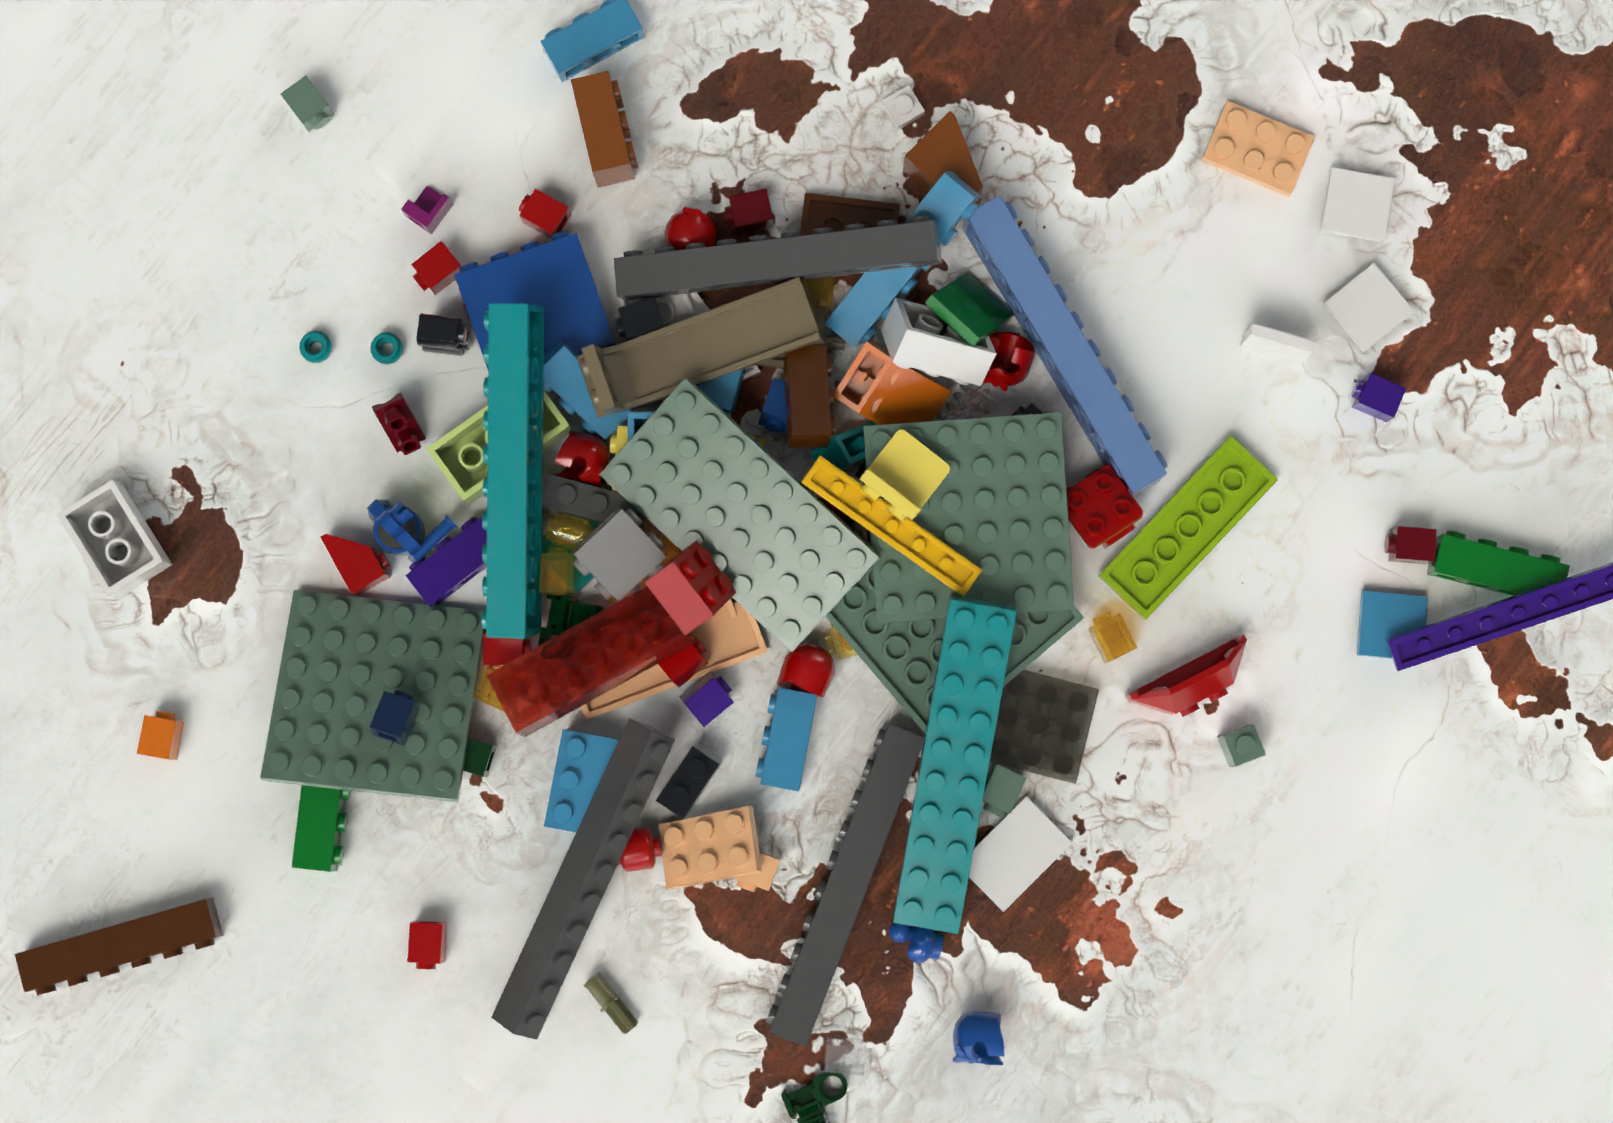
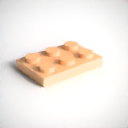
(1258, 148)
(710, 848)

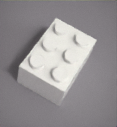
(927, 343)
(114, 539)

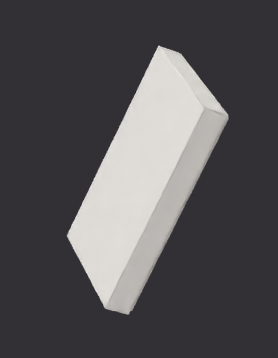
(1016, 853)

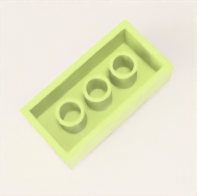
(461, 450)

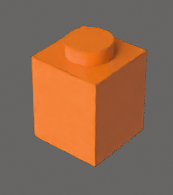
(160, 736)

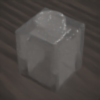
(847, 1055)

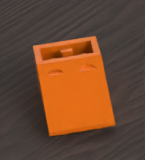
(888, 392)

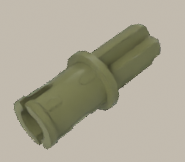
(611, 1003)

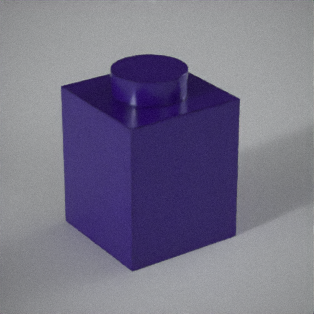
(1377, 397)
(707, 698)

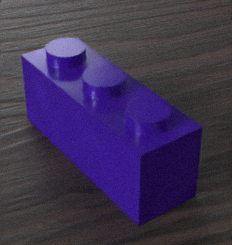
(451, 565)

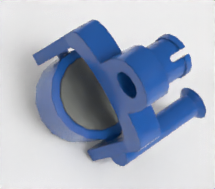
(403, 531)

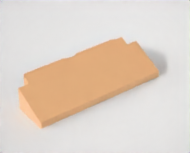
(728, 638)

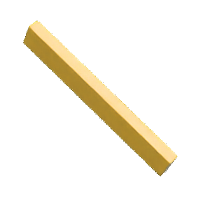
(902, 535)

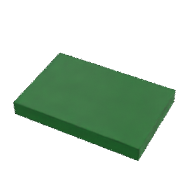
(969, 309)

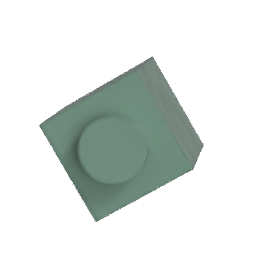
(308, 104)
(1241, 745)
(1002, 790)

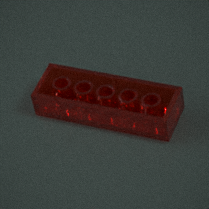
(587, 661)

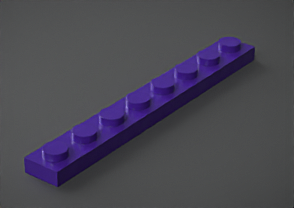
(1502, 617)

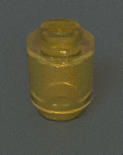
(567, 530)

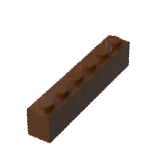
(117, 945)

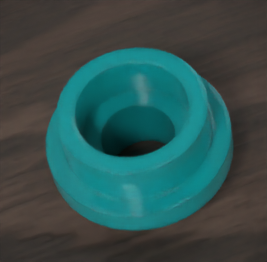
(307, 342)
(378, 343)

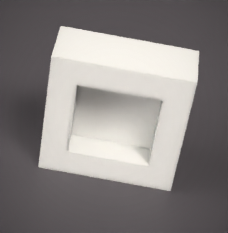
(903, 107)

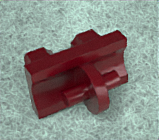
(400, 424)

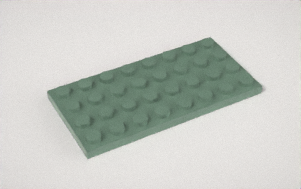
(765, 529)

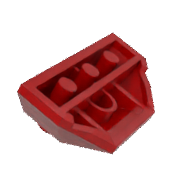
(1193, 681)

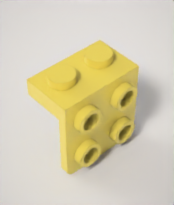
(904, 475)

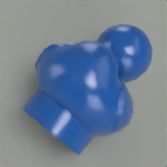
(922, 942)

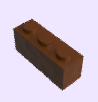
(808, 397)

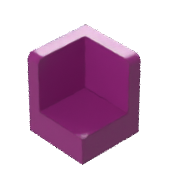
(428, 209)

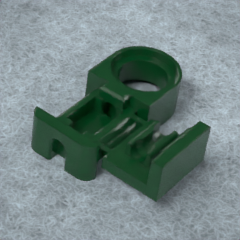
(565, 616)
(807, 1098)

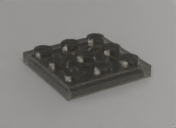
(1043, 725)

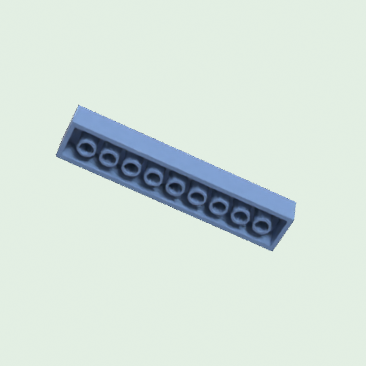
(1062, 346)

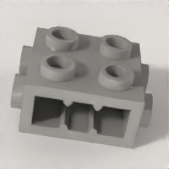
(619, 555)

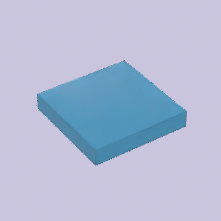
(1386, 616)

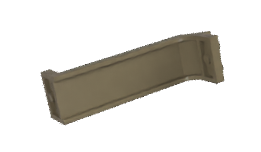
(701, 348)

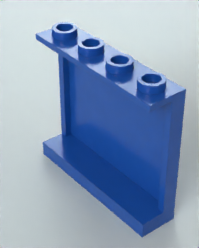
(545, 276)

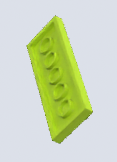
(1187, 528)

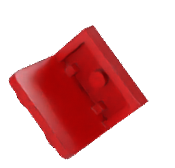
(1101, 507)

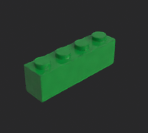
(1492, 567)
(320, 828)

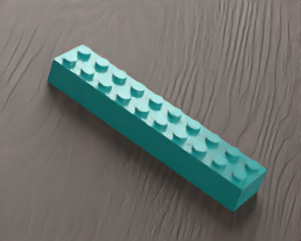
(513, 469)
(954, 764)

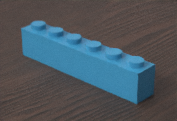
(875, 291)

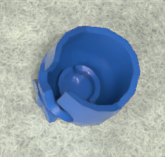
(978, 1038)

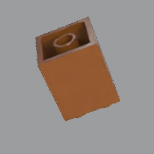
(939, 152)

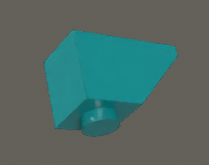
(845, 449)

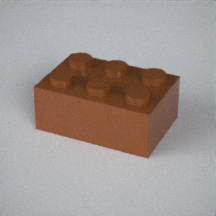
(605, 128)

